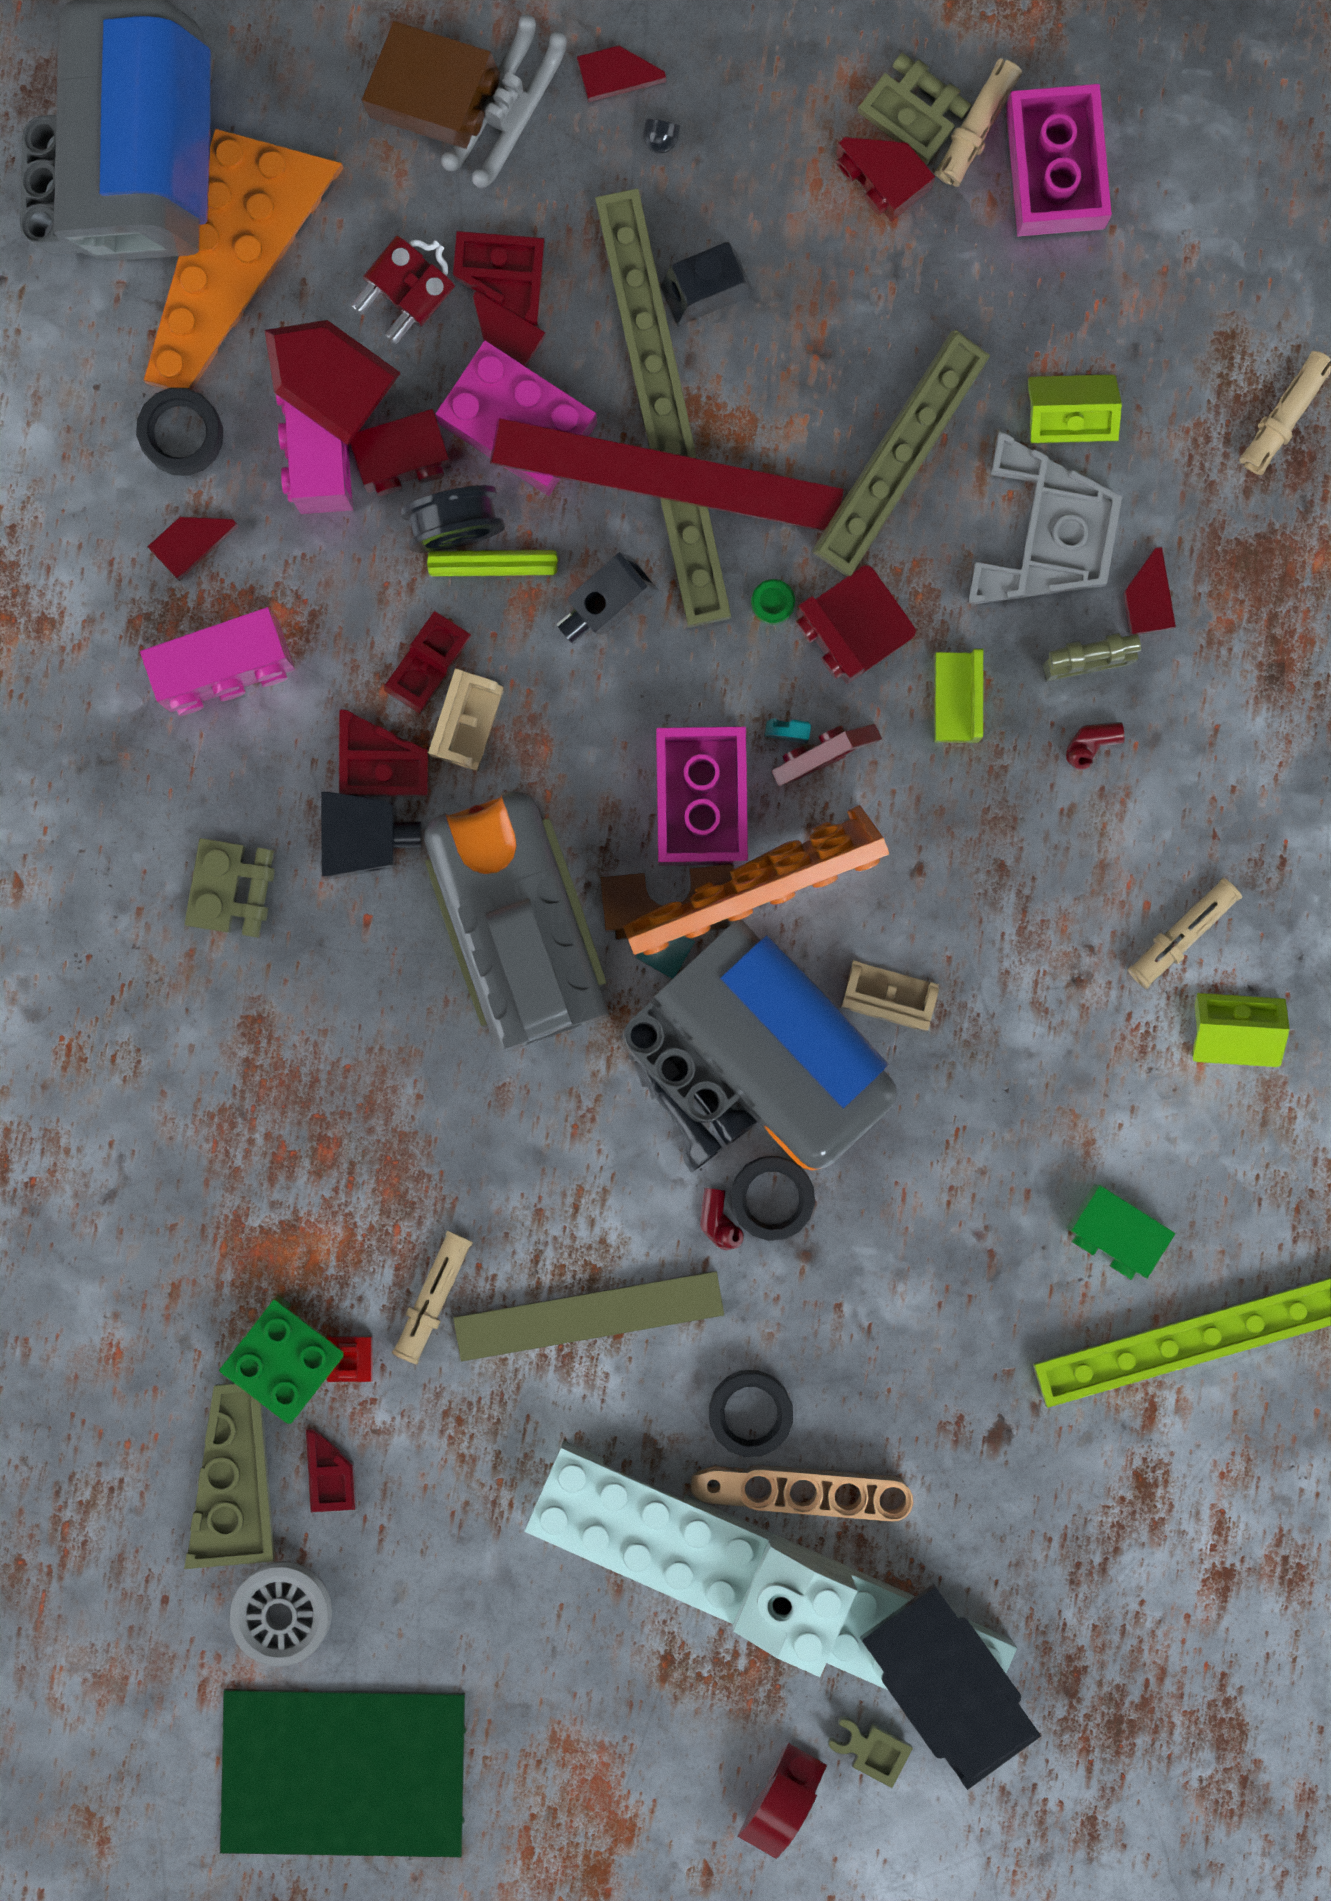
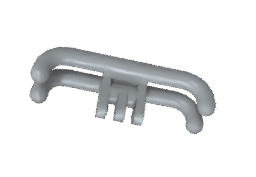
(510, 105)

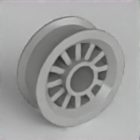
(280, 1654)

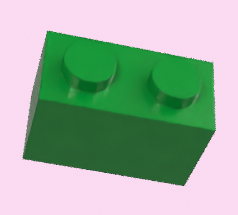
(1120, 1232)

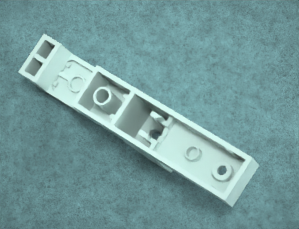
(722, 1566)

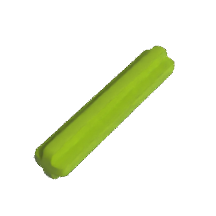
(492, 563)

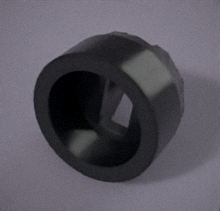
(660, 135)

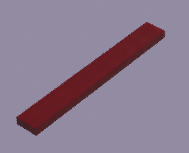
(664, 475)

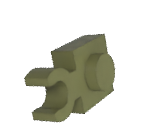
(876, 1753)

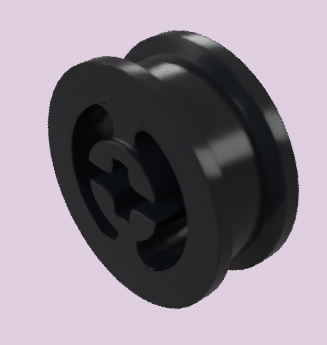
(452, 518)

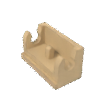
(466, 720)
(889, 996)

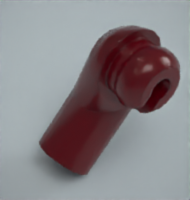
(1089, 740)
(716, 1224)

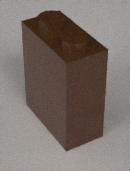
(431, 85)

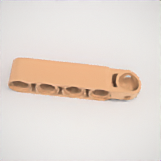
(823, 1503)

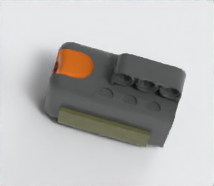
(515, 921)

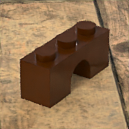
(627, 897)

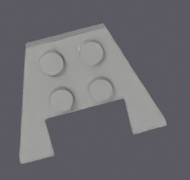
(1067, 531)

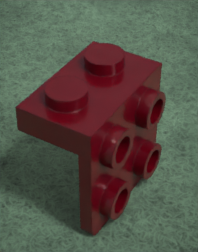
(855, 624)

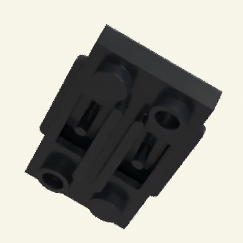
(950, 1686)

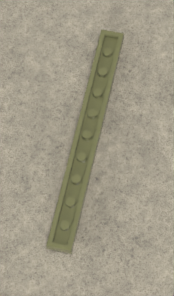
(661, 399)

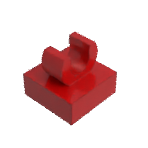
(357, 1359)

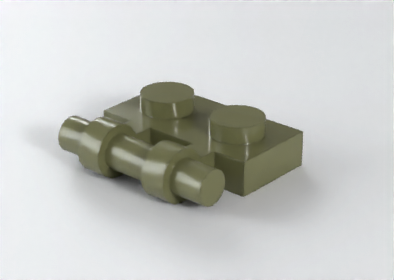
(908, 118)
(1092, 657)
(216, 887)

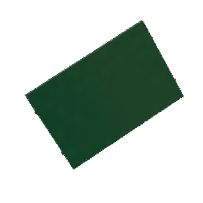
(342, 1773)

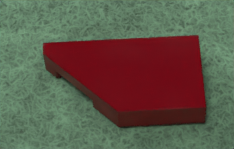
(616, 72)
(507, 330)
(189, 542)
(1149, 598)
(329, 1475)

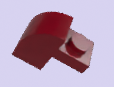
(784, 1802)

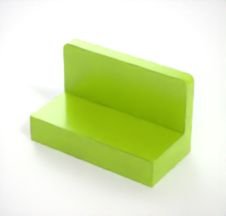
(1074, 408)
(958, 697)
(1240, 1030)

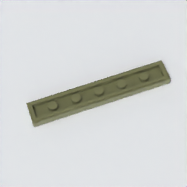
(900, 453)
(588, 1316)

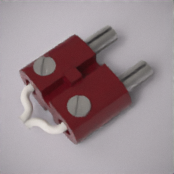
(407, 282)

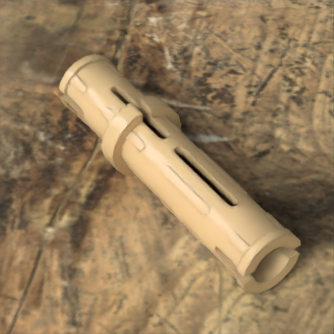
(970, 137)
(1281, 421)
(1146, 968)
(432, 1298)

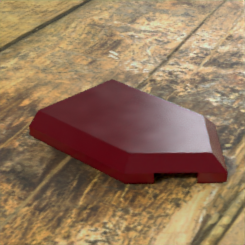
(327, 375)

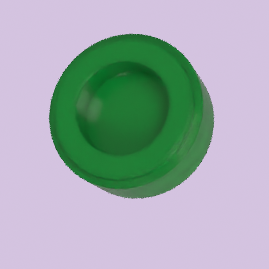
(773, 602)

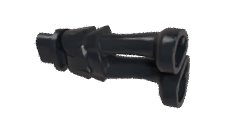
(700, 1142)

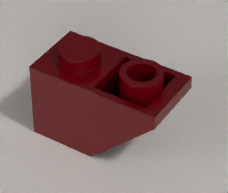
(887, 172)

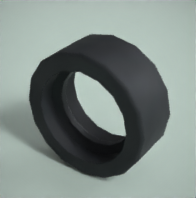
(183, 398)
(796, 1221)
(754, 1447)

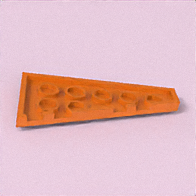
(254, 211)
(763, 880)

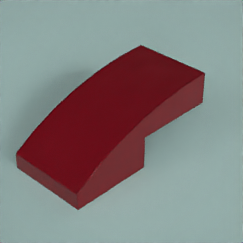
(427, 662)

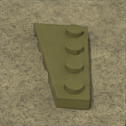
(233, 1492)

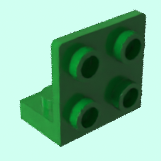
(281, 1361)

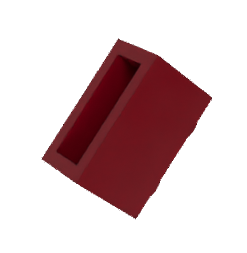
(400, 453)

